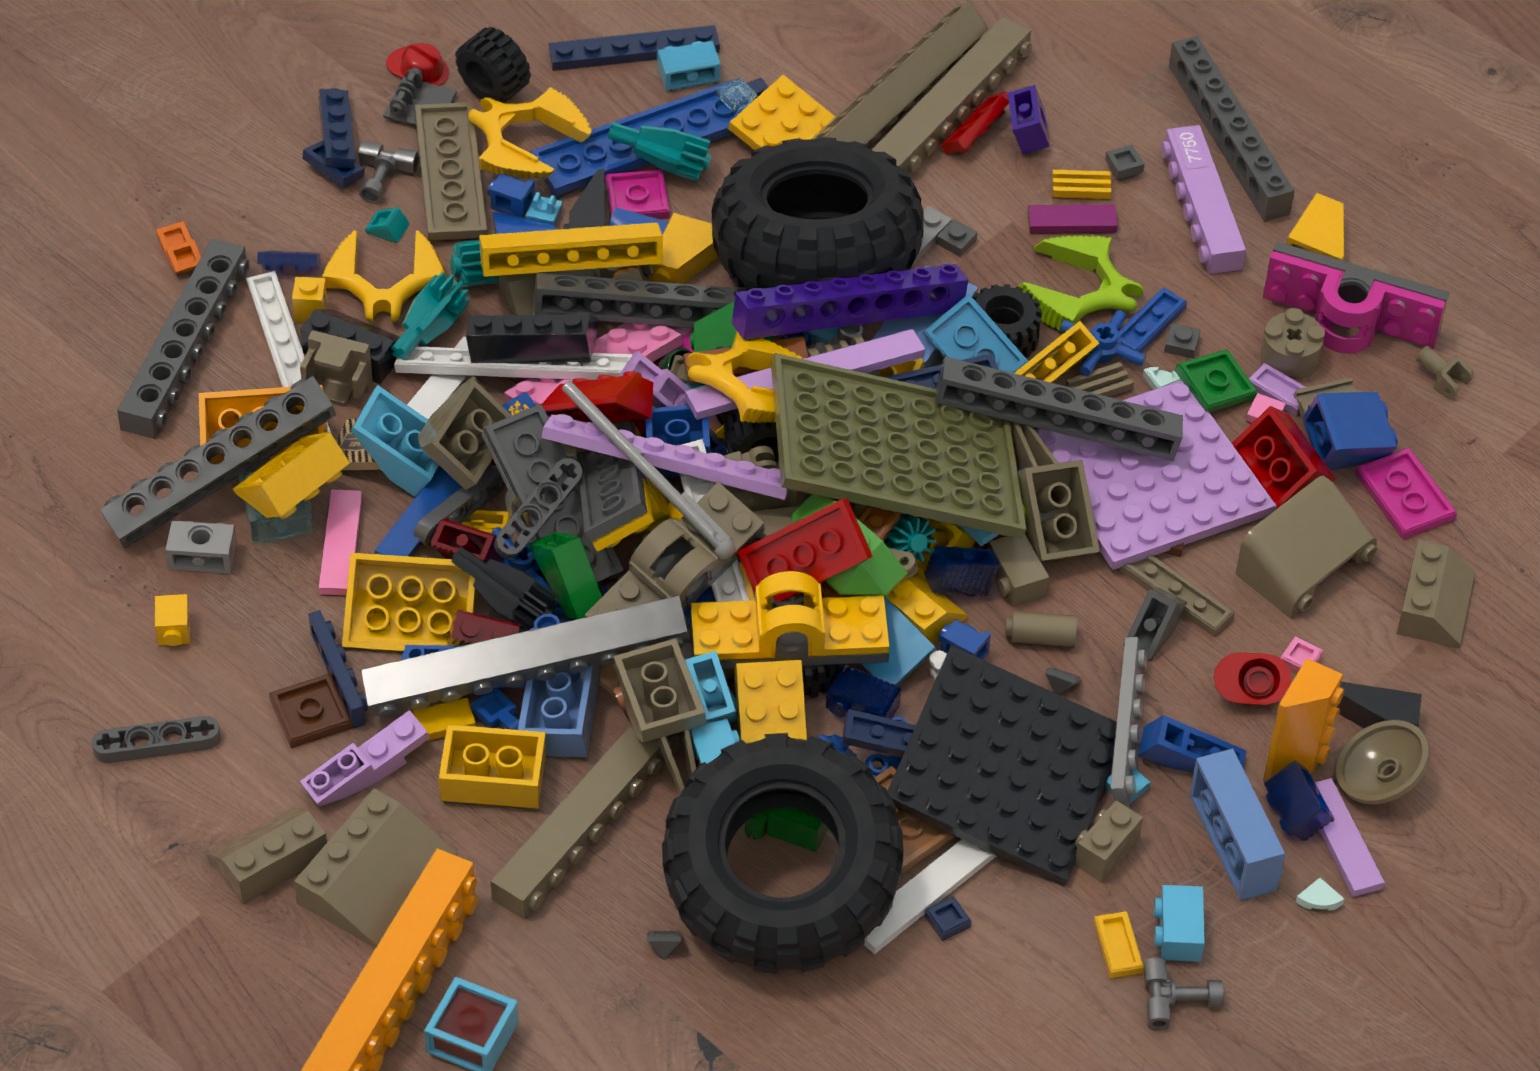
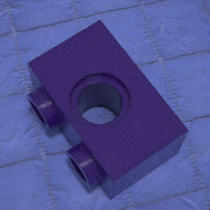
(1028, 119)

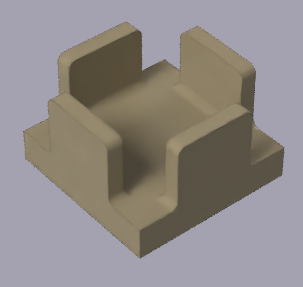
(340, 364)

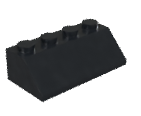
(531, 338)

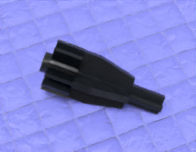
(508, 589)

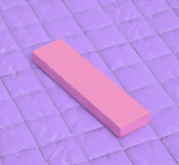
(340, 540)

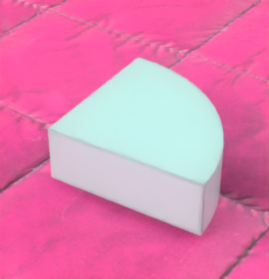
(1159, 378)
(1320, 896)

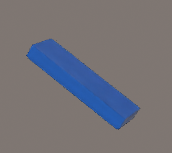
(1151, 320)

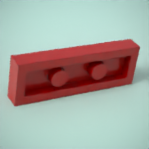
(976, 124)

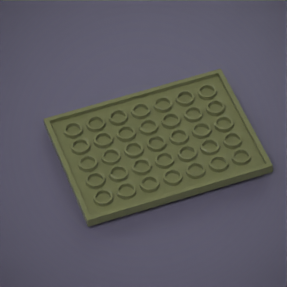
(893, 447)

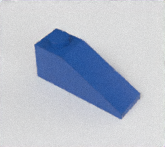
(1179, 745)

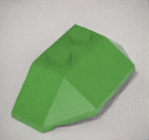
(869, 578)

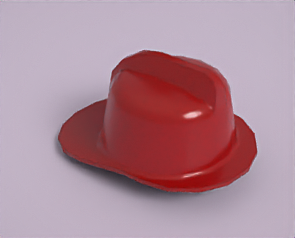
(420, 56)
(1252, 678)

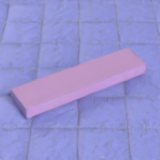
(1348, 846)

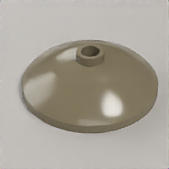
(1383, 762)

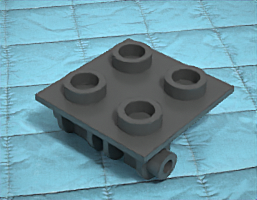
(413, 92)

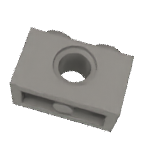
(201, 547)

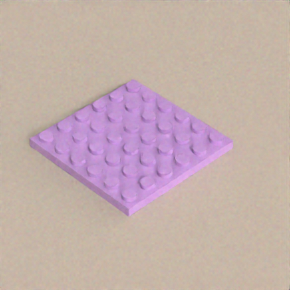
(1155, 503)

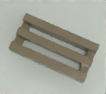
(1100, 378)

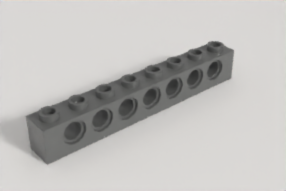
(1231, 129)
(629, 299)
(183, 339)
(1059, 408)
(212, 477)

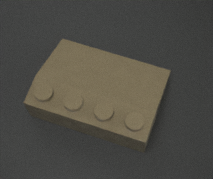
(368, 867)

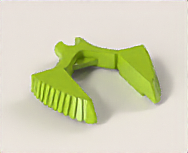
(1088, 254)

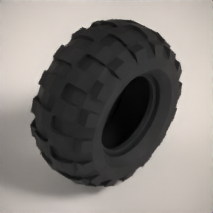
(815, 214)
(798, 929)

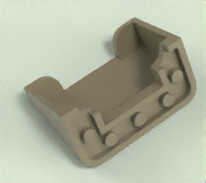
(1303, 546)

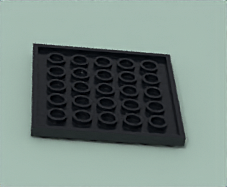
(1005, 765)

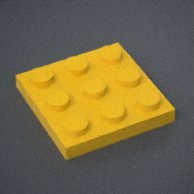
(780, 115)

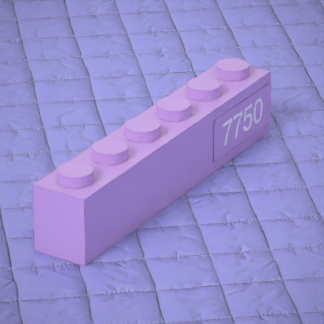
(1203, 200)

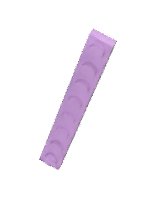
(674, 458)

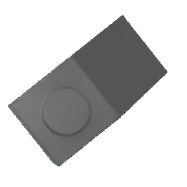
(1156, 620)

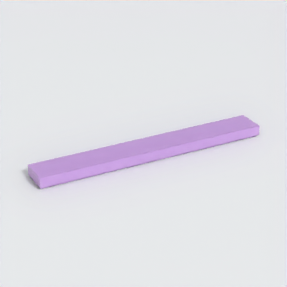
(860, 357)

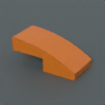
(178, 247)

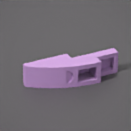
(667, 387)
(369, 763)

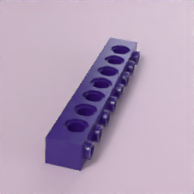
(848, 301)

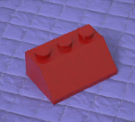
(618, 398)
(1280, 455)

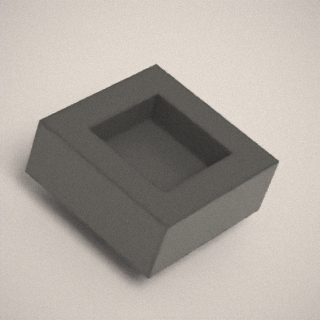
(1124, 162)
(956, 237)
(1182, 340)

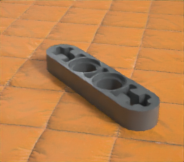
(461, 504)
(538, 508)
(155, 734)

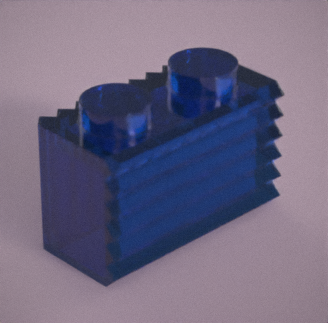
(961, 570)
(862, 693)
(1298, 801)

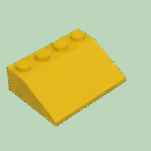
(403, 601)

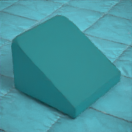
(388, 224)

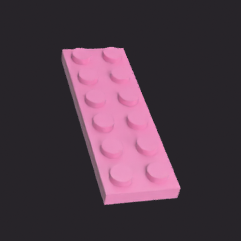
(648, 339)

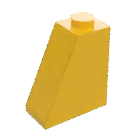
(1320, 228)
(685, 250)

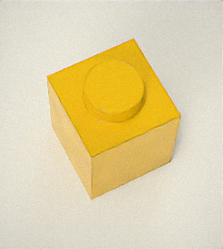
(308, 295)
(172, 620)

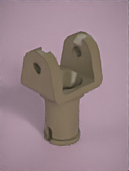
(1442, 369)

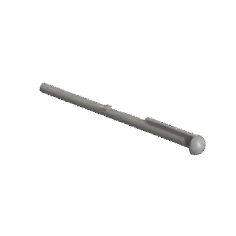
(722, 543)

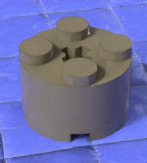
(1293, 344)

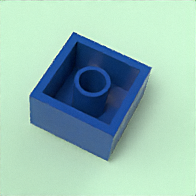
(676, 427)

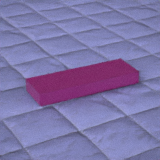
(1072, 218)

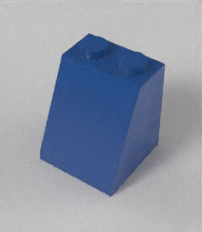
(1349, 428)

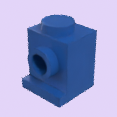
(511, 195)
(965, 638)

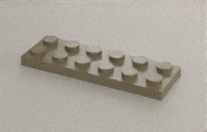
(450, 171)

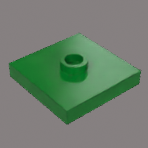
(1216, 381)

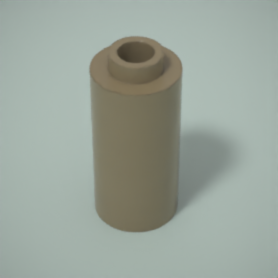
(1042, 629)

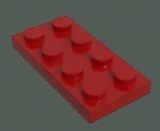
(815, 545)

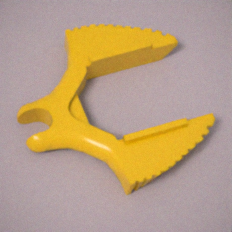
(508, 159)
(342, 268)
(716, 371)

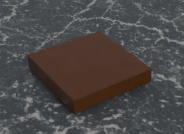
(310, 710)

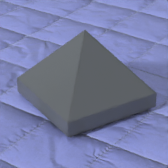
(1061, 680)
(664, 941)

